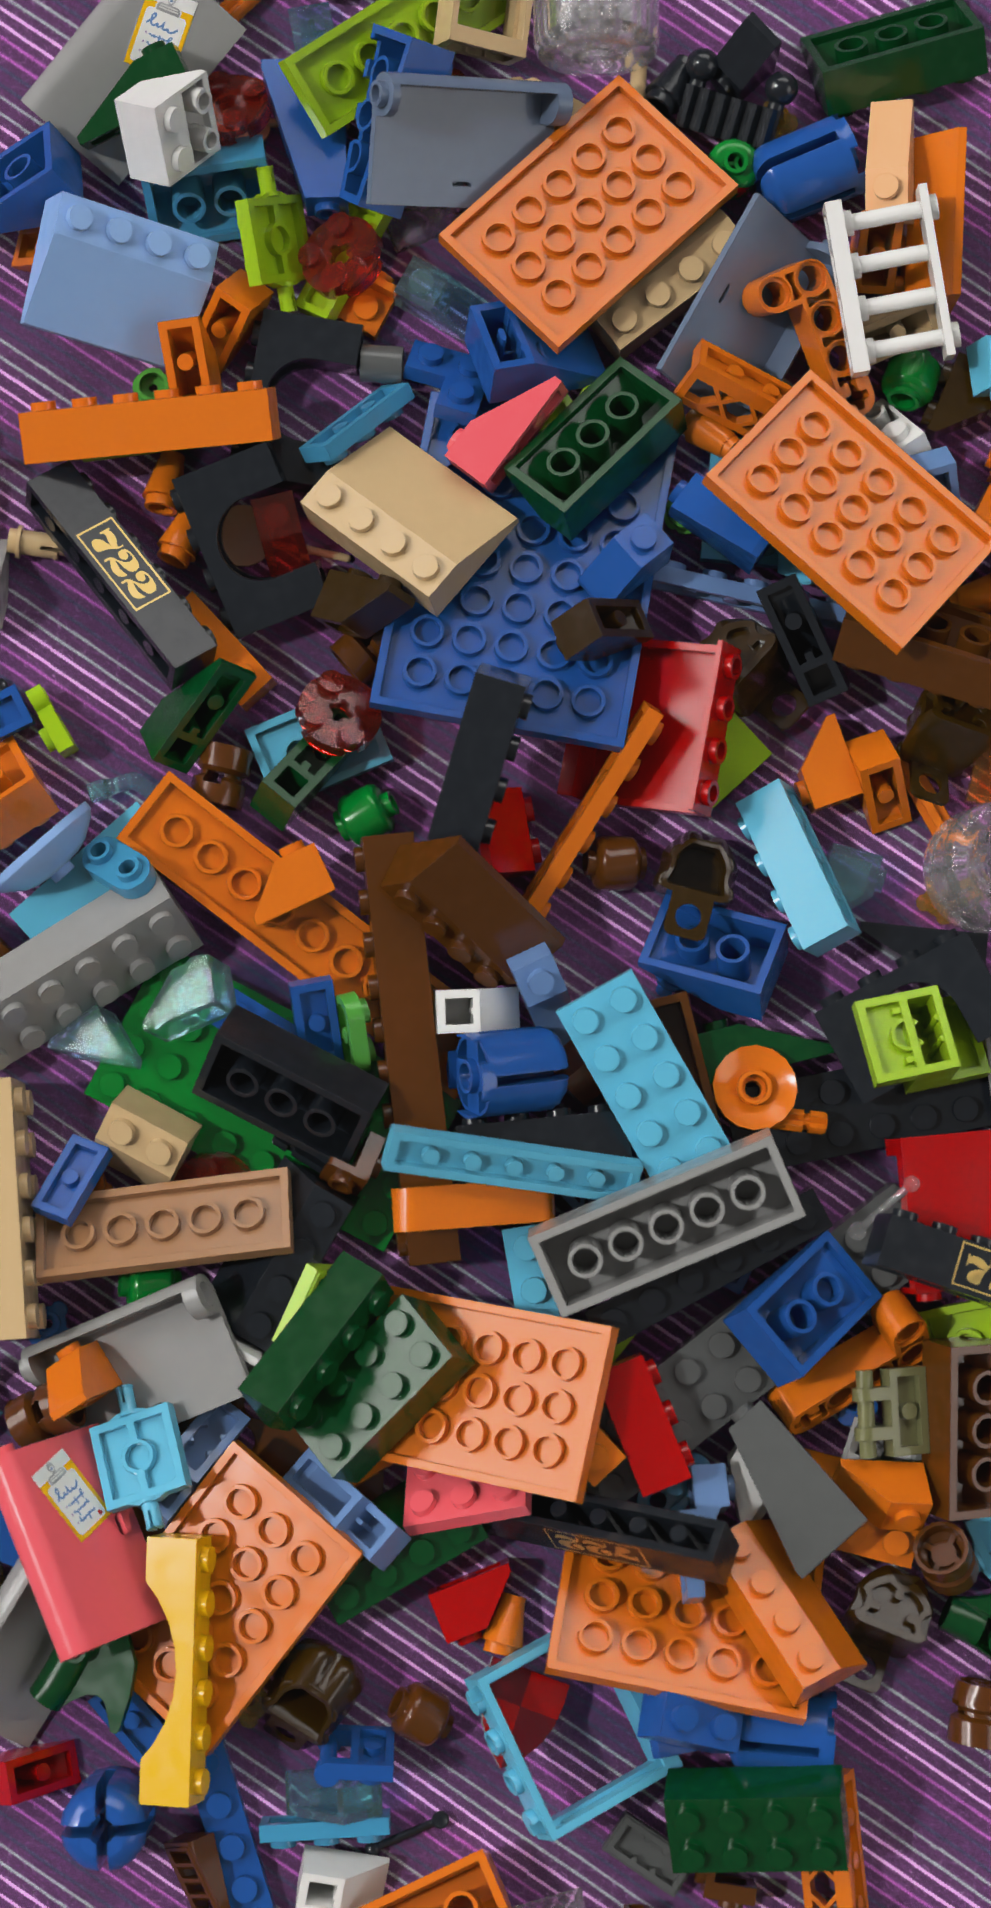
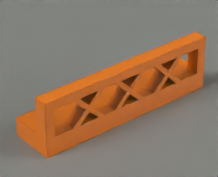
(738, 383)
(850, 1884)

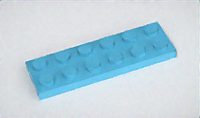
(641, 1074)

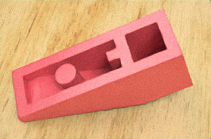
(502, 433)

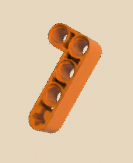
(801, 307)
(467, 1207)
(827, 1387)

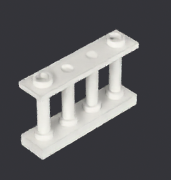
(850, 266)

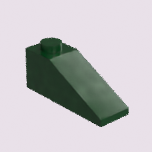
(157, 61)
(194, 713)
(296, 781)
(721, 1039)

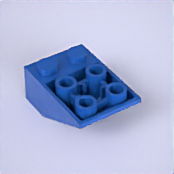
(516, 360)

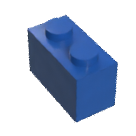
(689, 1723)

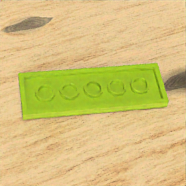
(331, 68)

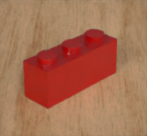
(646, 1425)

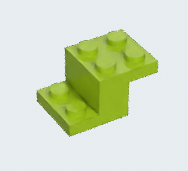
(918, 1040)

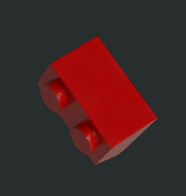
(511, 848)

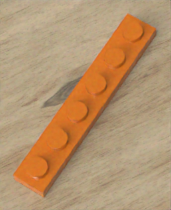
(597, 802)

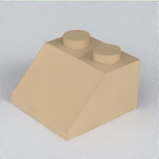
(146, 1137)

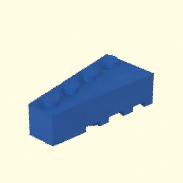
(393, 54)

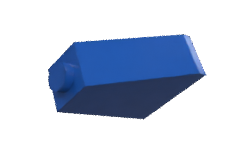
(716, 524)

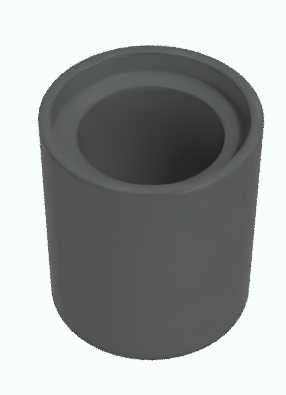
(381, 364)

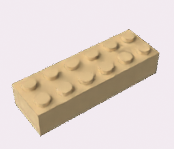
(19, 1303)

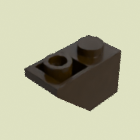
(956, 403)
(359, 604)

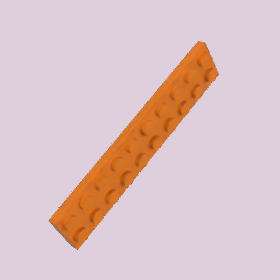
(227, 875)

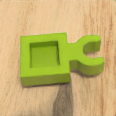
(55, 733)

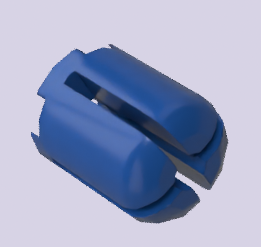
(809, 168)
(508, 1071)
(787, 1744)
(124, 1830)

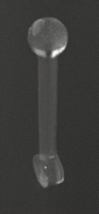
(857, 1230)

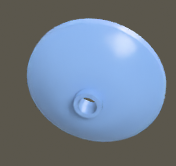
(50, 854)

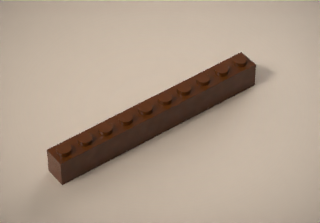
(403, 1027)

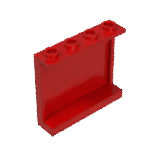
(681, 769)
(953, 1186)

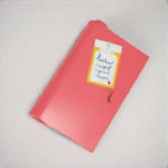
(75, 1554)

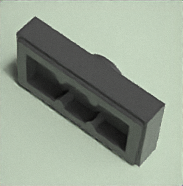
(644, 1852)

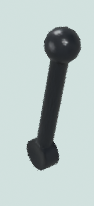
(439, 1820)

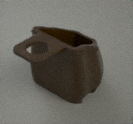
(762, 671)
(942, 742)
(698, 875)
(887, 1620)
(311, 1693)

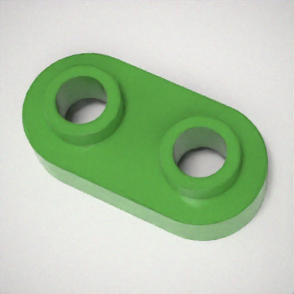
(352, 1018)

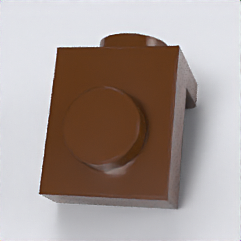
(352, 1178)
(728, 1889)

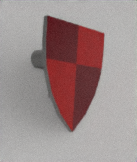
(529, 1706)

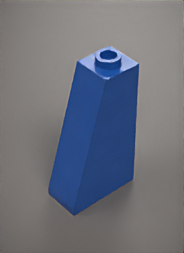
(314, 161)

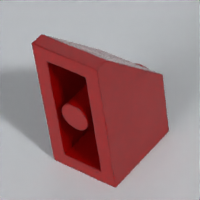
(469, 1602)
(37, 1771)

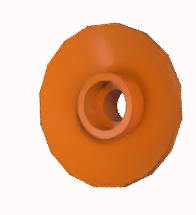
(769, 1072)

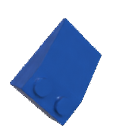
(34, 172)
(728, 968)
(802, 1309)

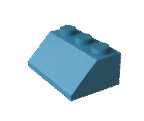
(206, 196)

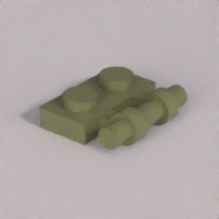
(903, 1411)

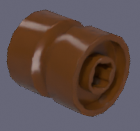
(358, 655)
(225, 761)
(30, 1418)
(946, 1558)
(972, 1720)

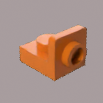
(371, 306)

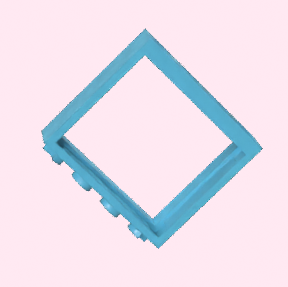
(517, 1774)

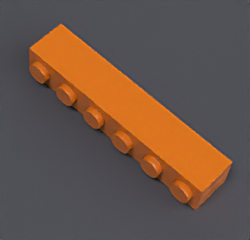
(149, 424)

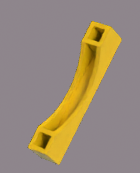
(180, 1578)

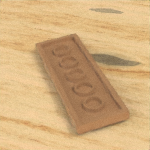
(170, 1226)

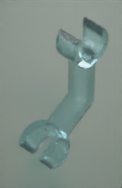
(106, 788)

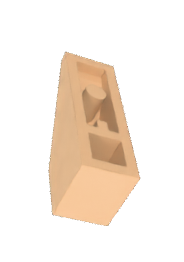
(890, 155)

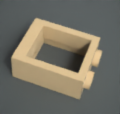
(481, 44)

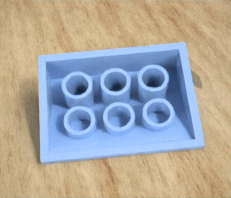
(113, 277)

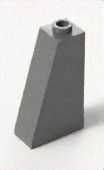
(797, 1493)

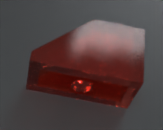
(280, 532)

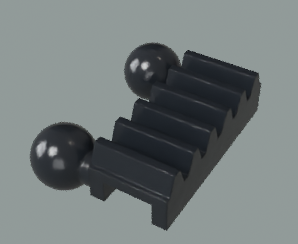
(729, 116)

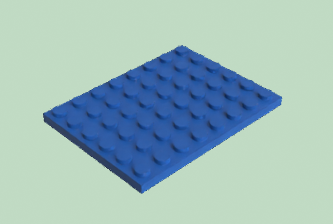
(507, 614)

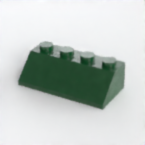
(895, 55)
(597, 447)
(316, 1342)
(420, 1556)

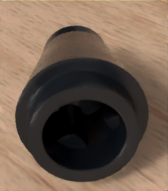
(668, 87)

